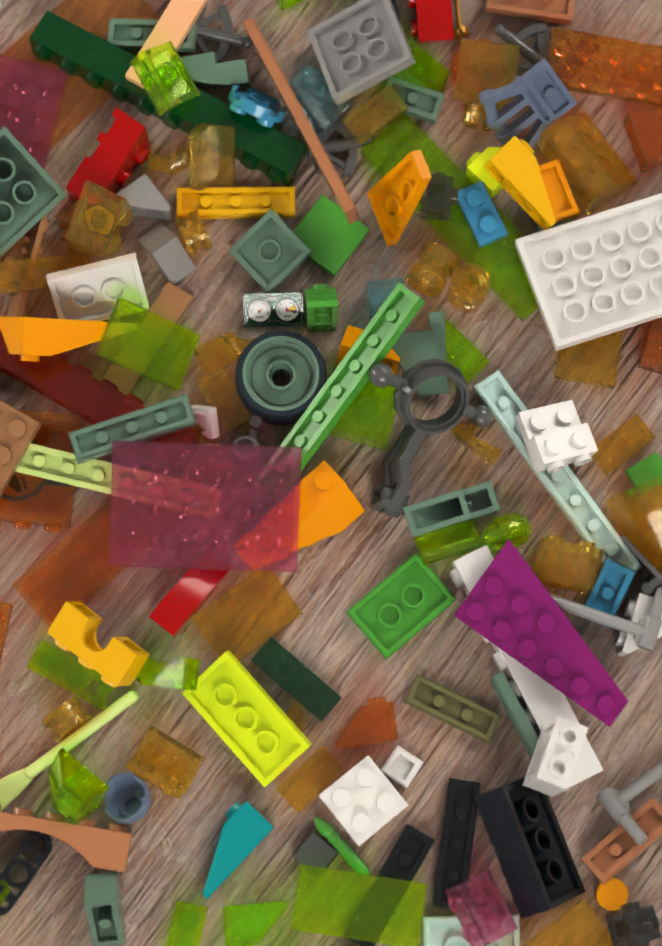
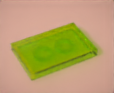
(147, 344)

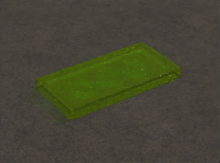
(359, 906)

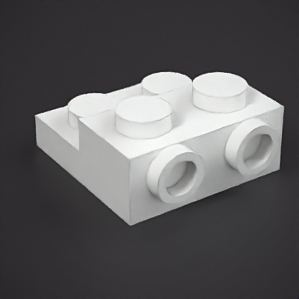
(556, 437)

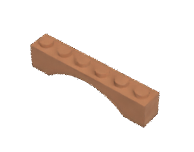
(99, 846)

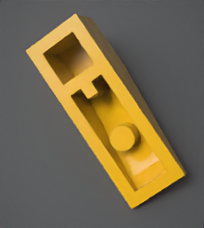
(520, 176)

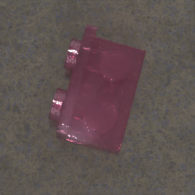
(481, 909)

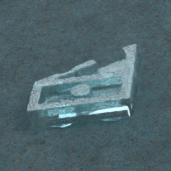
(316, 98)

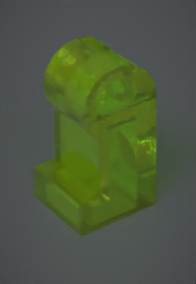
(178, 676)

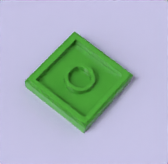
(330, 235)

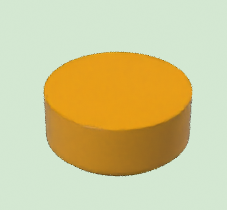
(611, 894)

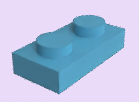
(481, 214)
(610, 587)

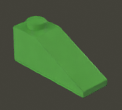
(321, 308)

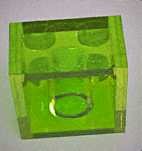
(368, 417)

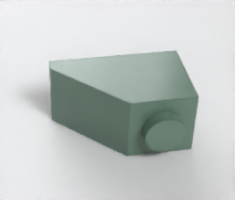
(104, 908)

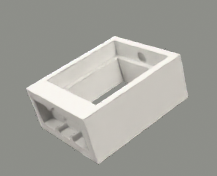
(550, 767)

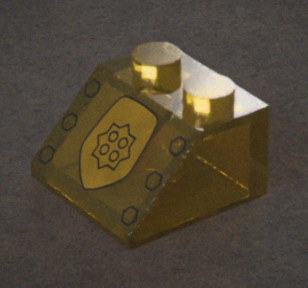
(98, 222)

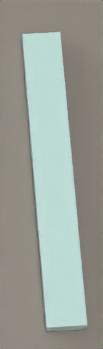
(561, 485)

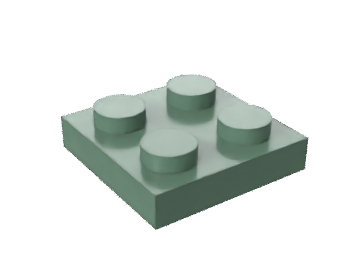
(270, 251)

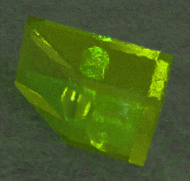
(425, 71)
(74, 788)
(251, 921)

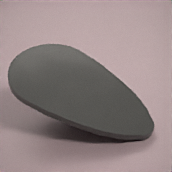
(655, 578)

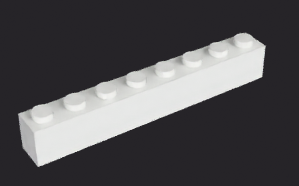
(538, 697)

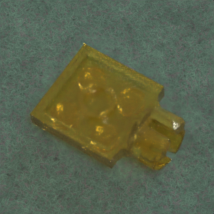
(480, 68)

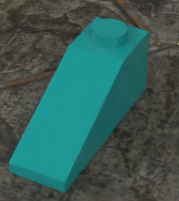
(237, 840)

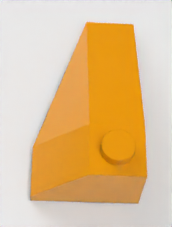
(325, 506)

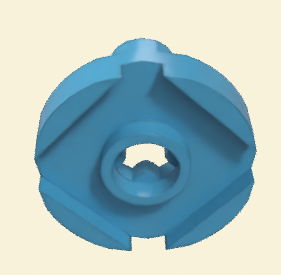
(256, 104)

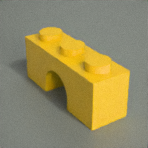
(76, 632)

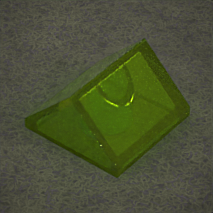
(164, 77)

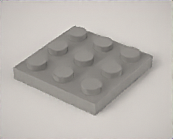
(360, 48)

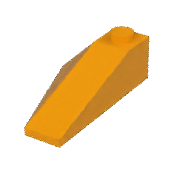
(48, 336)

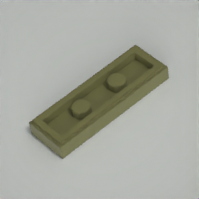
(452, 708)

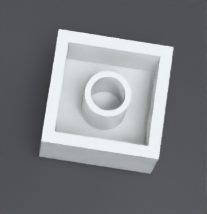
(363, 800)

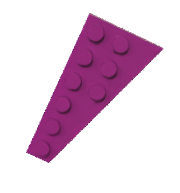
(526, 623)

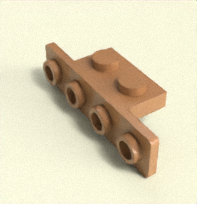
(25, 248)

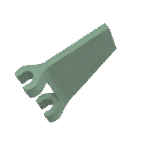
(423, 346)

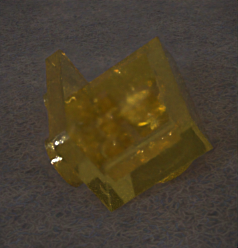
(165, 763)

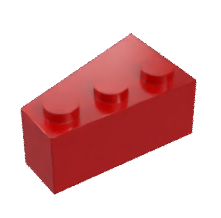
(431, 21)
(115, 158)

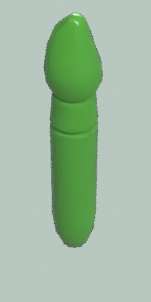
(340, 845)

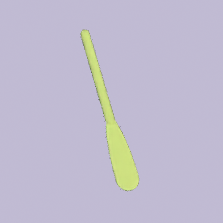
(16, 782)

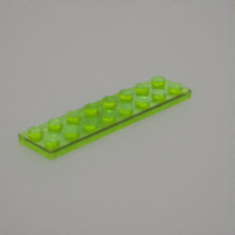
(498, 258)

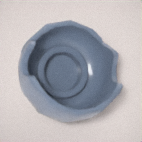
(127, 798)

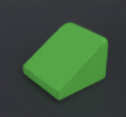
(645, 470)

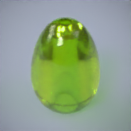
(504, 527)

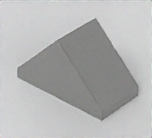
(146, 200)
(167, 254)

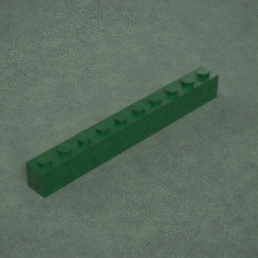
(105, 67)

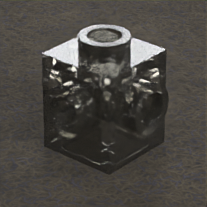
(438, 198)
(633, 925)

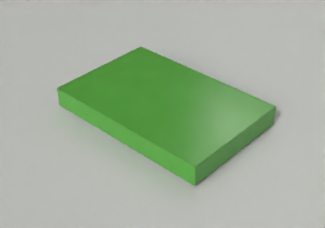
(401, 606)

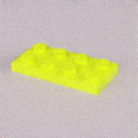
(247, 719)

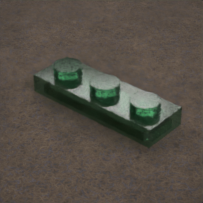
(296, 679)

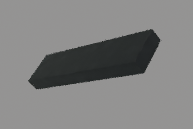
(456, 838)
(404, 860)

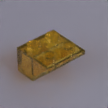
(566, 564)

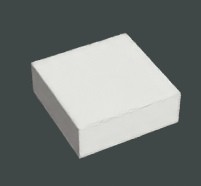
(401, 766)

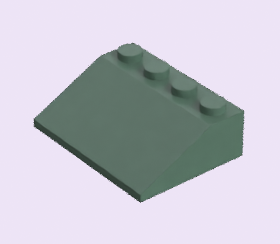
(25, 191)

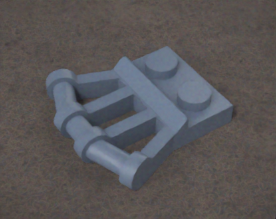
(537, 88)

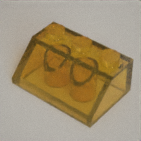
(586, 161)

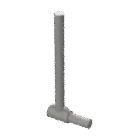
(644, 631)
(618, 804)

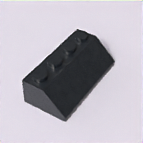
(529, 847)

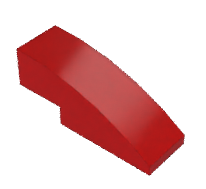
(186, 598)

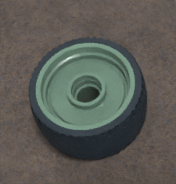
(277, 355)

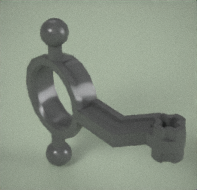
(392, 496)

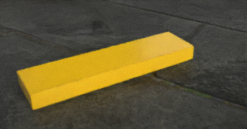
(236, 202)

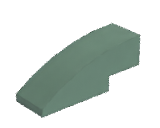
(207, 71)
(451, 509)

